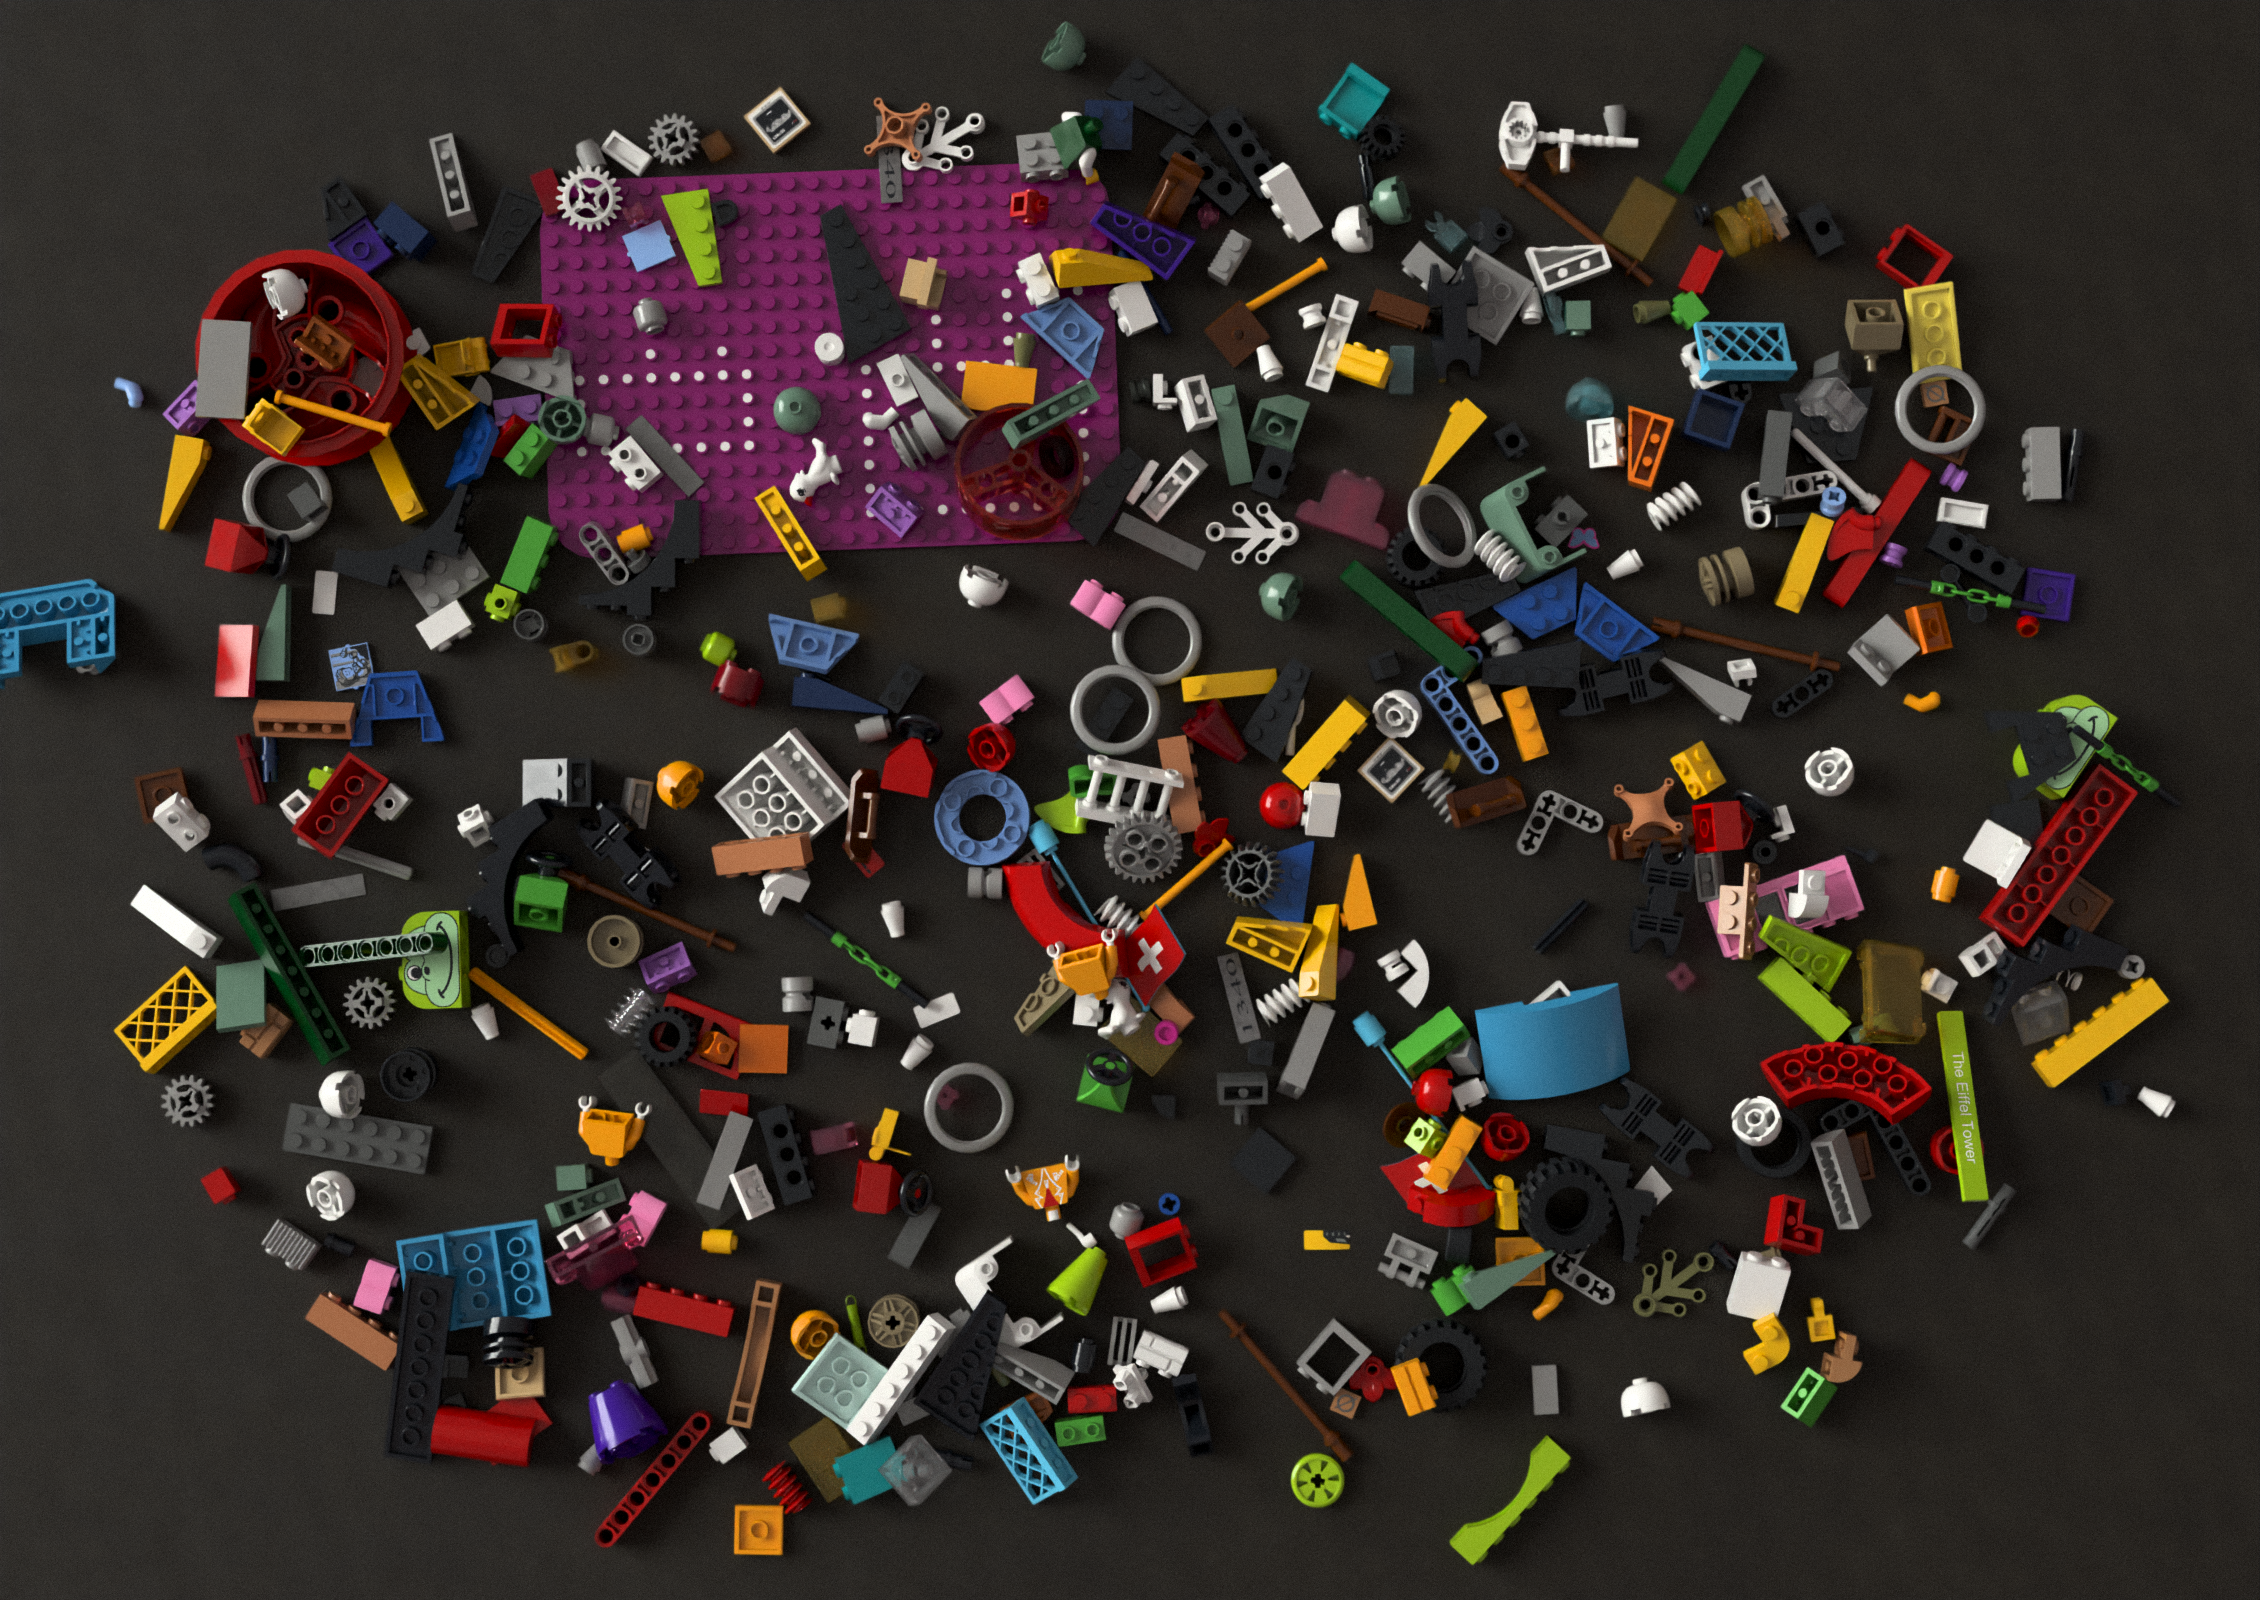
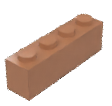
(305, 719)
(1183, 801)
(762, 854)
(354, 1329)

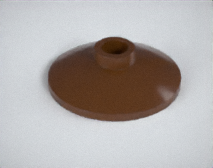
(1399, 1122)

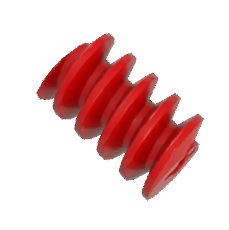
(786, 1488)

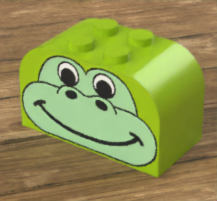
(2075, 711)
(439, 978)

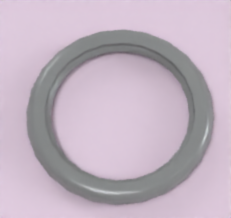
(1940, 371)
(270, 532)
(1420, 536)
(1174, 606)
(1115, 748)
(934, 1091)

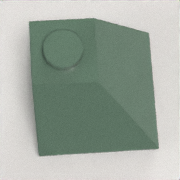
(1278, 421)

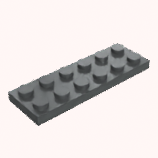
(358, 1140)

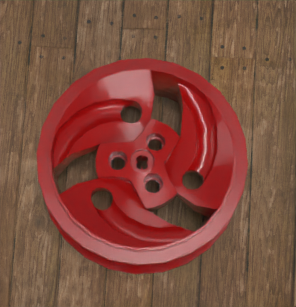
(364, 315)

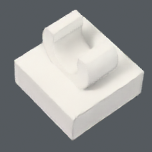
(1742, 670)

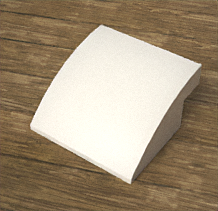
(785, 791)

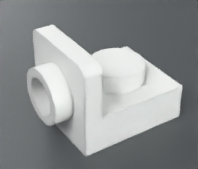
(1159, 389)
(1784, 822)
(1938, 984)

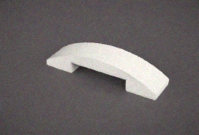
(1332, 343)

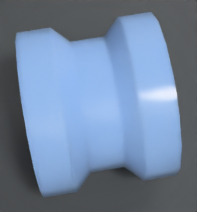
(1833, 501)

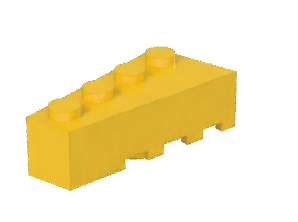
(1326, 742)

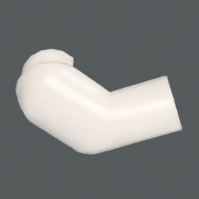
(880, 422)

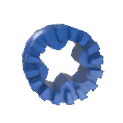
(1175, 1207)

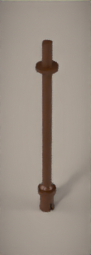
(1522, 180)
(1676, 629)
(582, 883)
(1331, 1437)

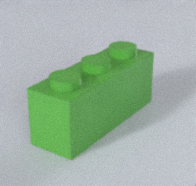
(530, 555)
(1430, 1042)

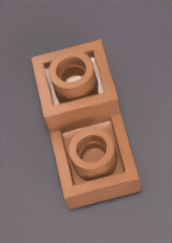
(1171, 1008)

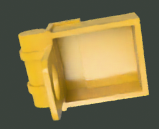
(463, 357)
(273, 427)
(883, 1134)
(1505, 1203)

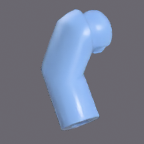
(132, 390)

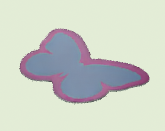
(1582, 536)

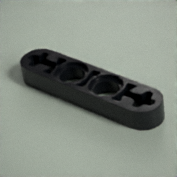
(1799, 519)

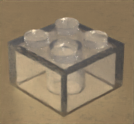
(915, 1470)

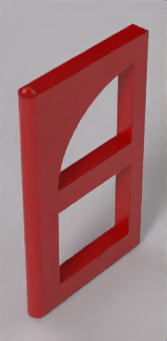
(728, 1022)

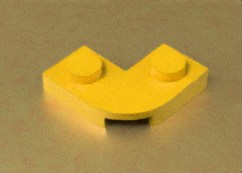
(1774, 1344)

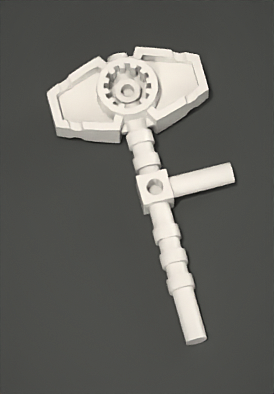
(1519, 138)

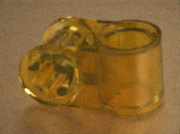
(568, 655)

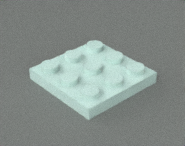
(840, 1380)

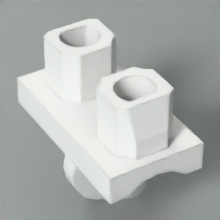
(1133, 1383)

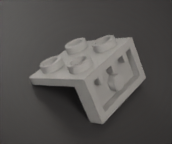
(1883, 649)

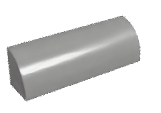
(1841, 1179)

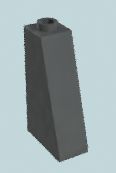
(1774, 456)

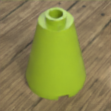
(1080, 1281)

